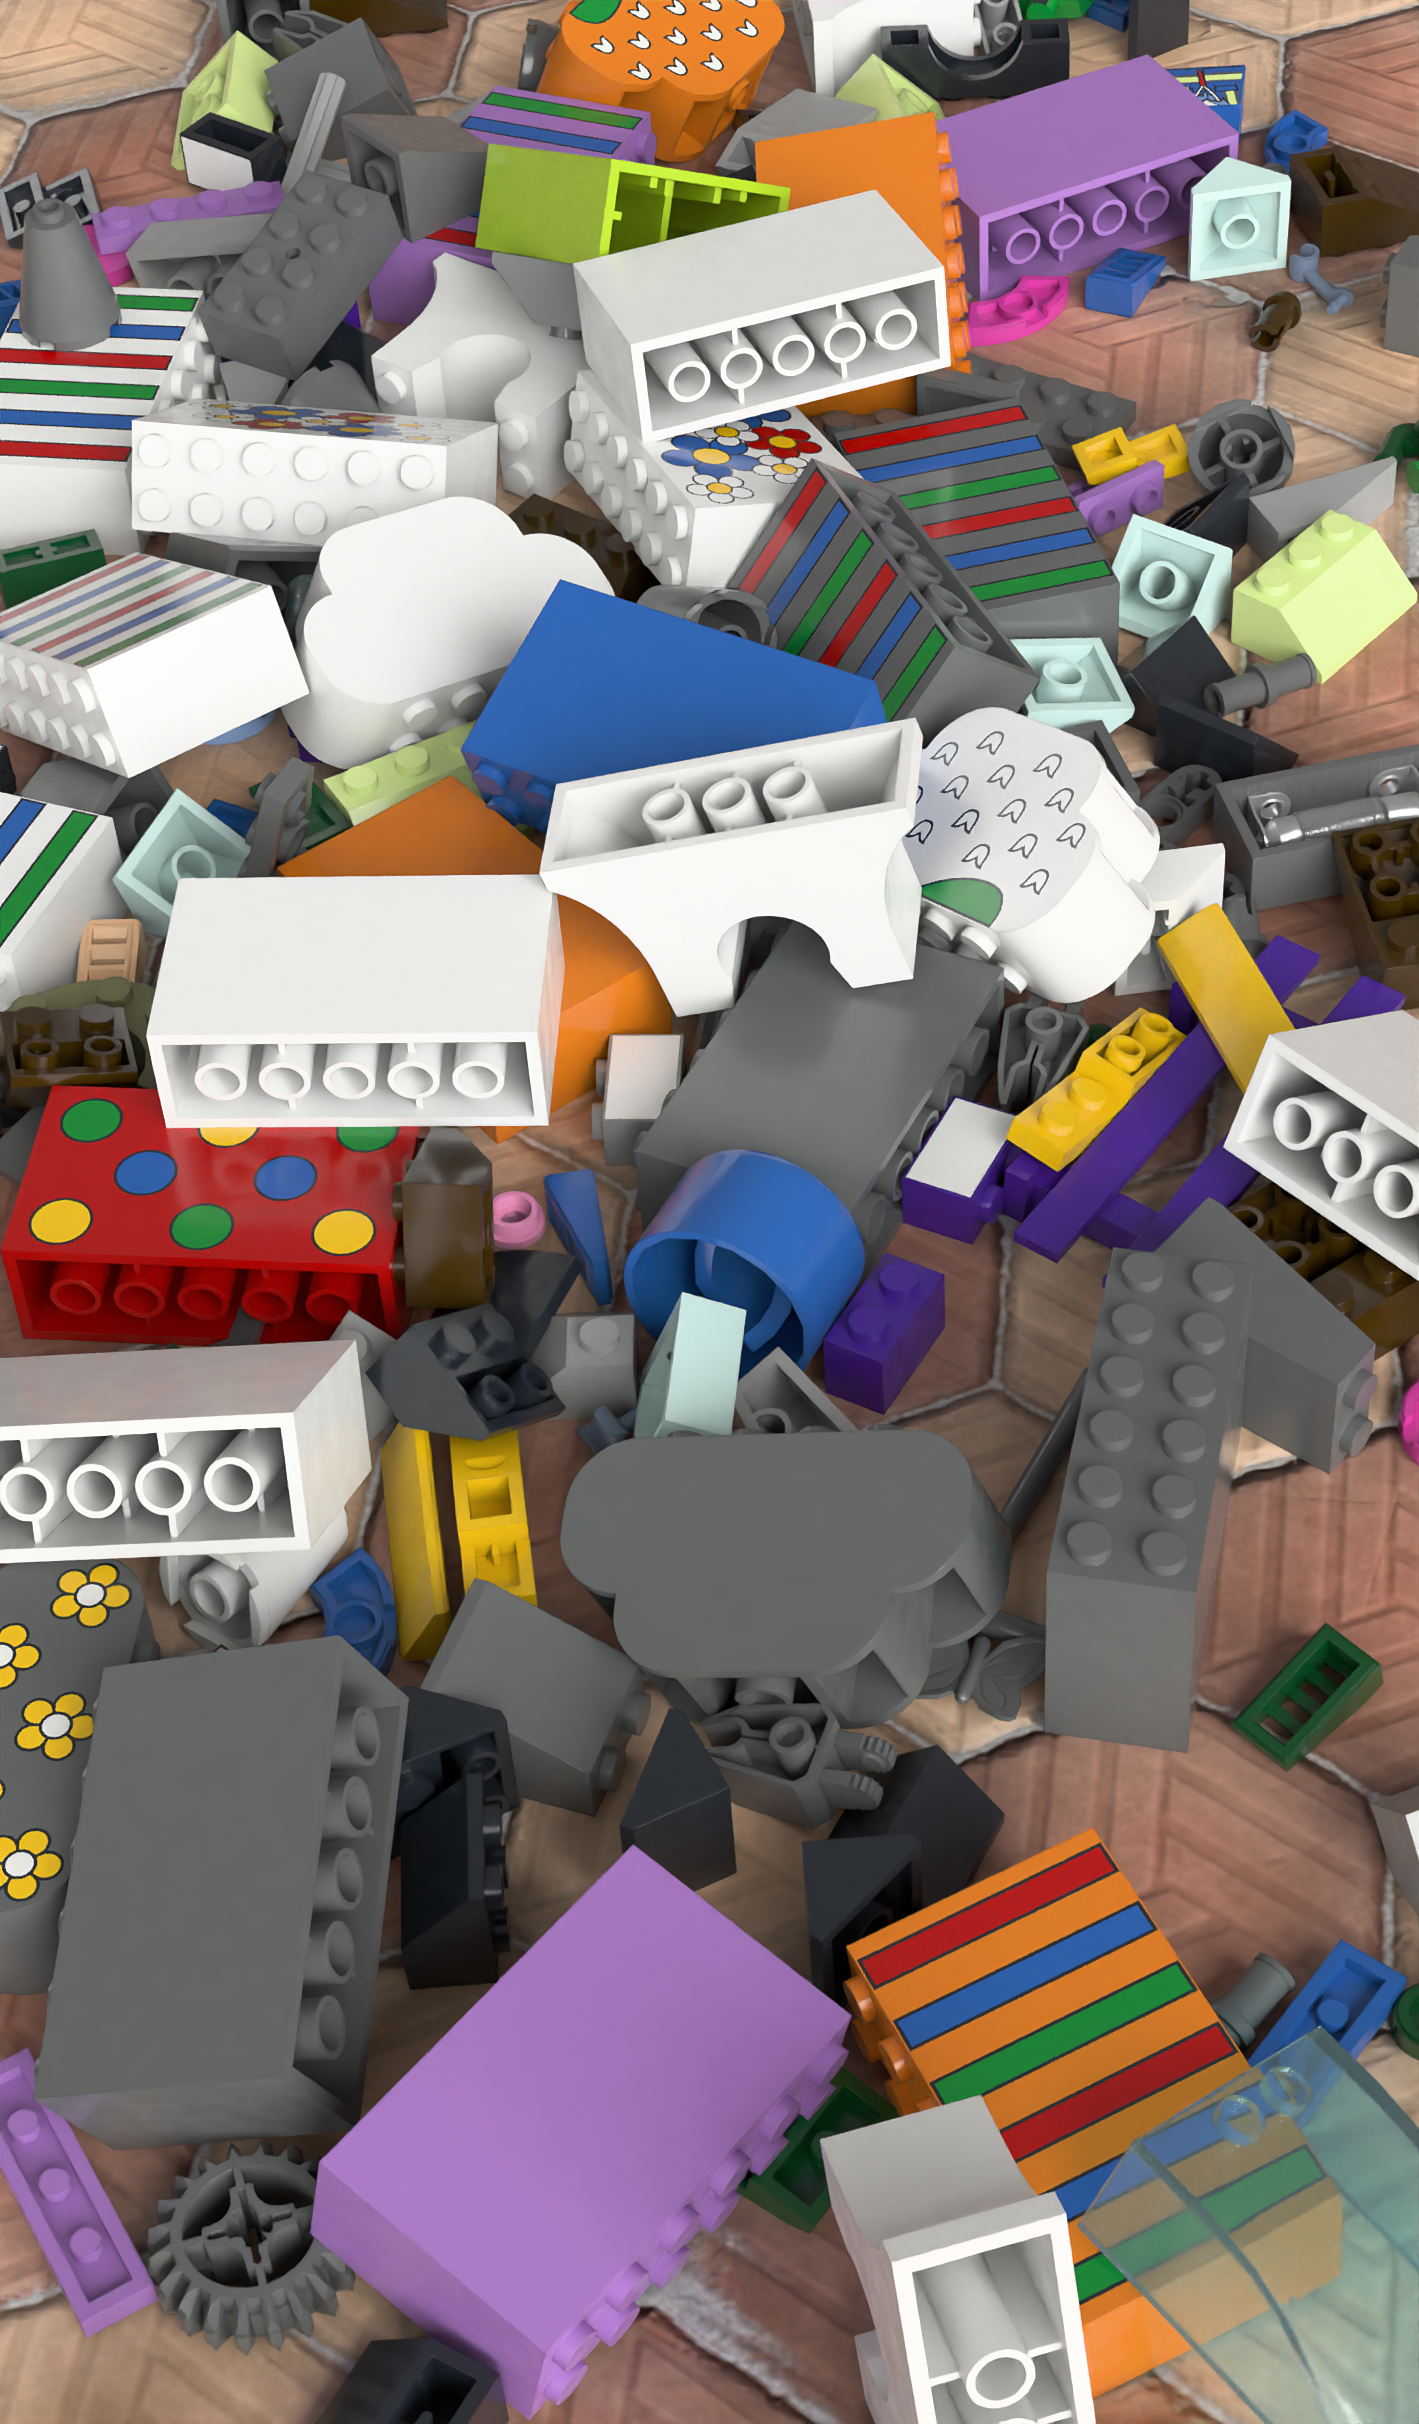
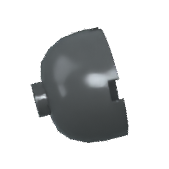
(1238, 440)

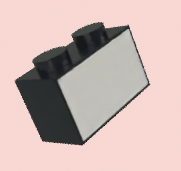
(230, 154)

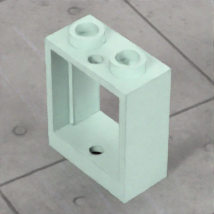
(692, 1371)

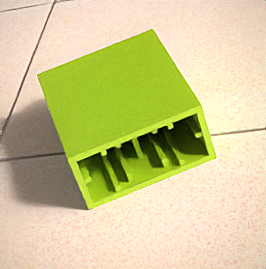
(599, 206)

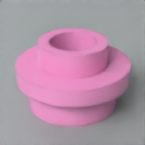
(517, 1220)

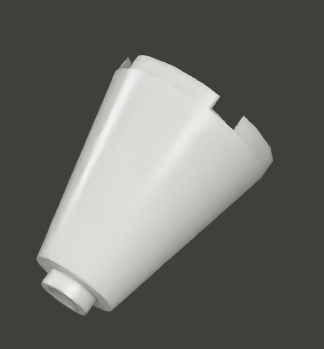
(245, 1595)

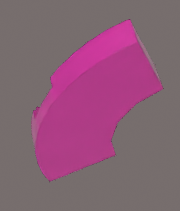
(1019, 312)

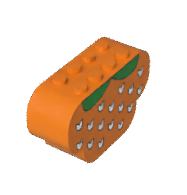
(668, 58)

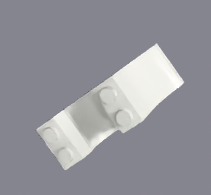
(845, 33)
(486, 361)
(745, 834)
(958, 2274)

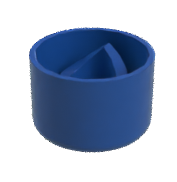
(755, 1239)

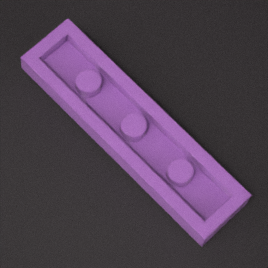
(121, 226)
(67, 2206)

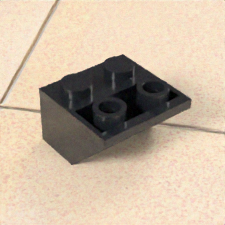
(464, 1377)
(445, 1743)
(454, 1889)
(417, 2385)

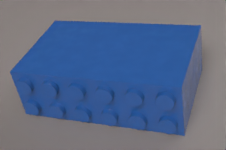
(636, 688)

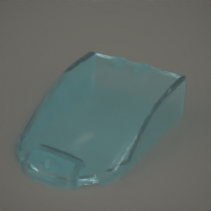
(1282, 2236)

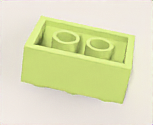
(230, 87)
(888, 91)
(1322, 596)
(396, 776)

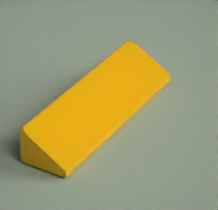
(1224, 989)
(415, 1543)

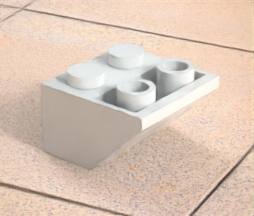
(1180, 886)

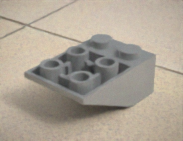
(792, 115)

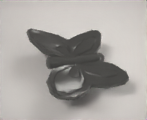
(988, 1679)

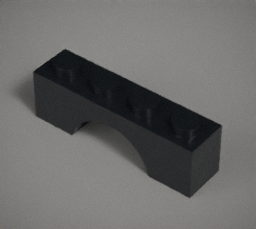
(1029, 60)

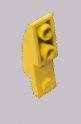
(1105, 1080)
(493, 1514)

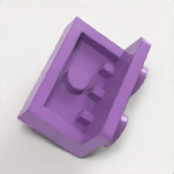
(1116, 500)

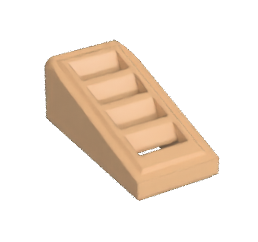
(112, 950)

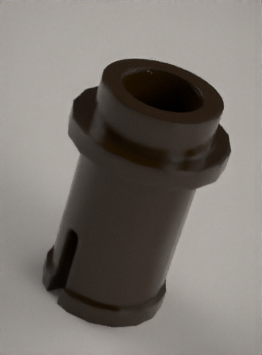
(1279, 314)

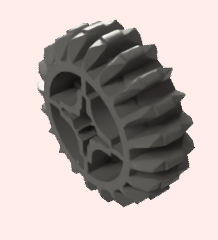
(207, 2245)

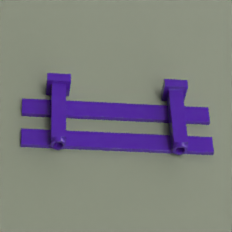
(1086, 1197)

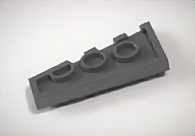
(281, 824)

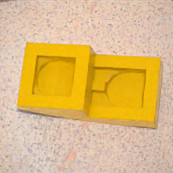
(1113, 455)

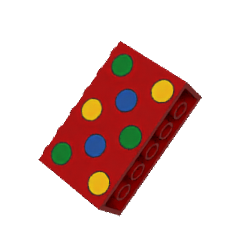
(173, 1228)

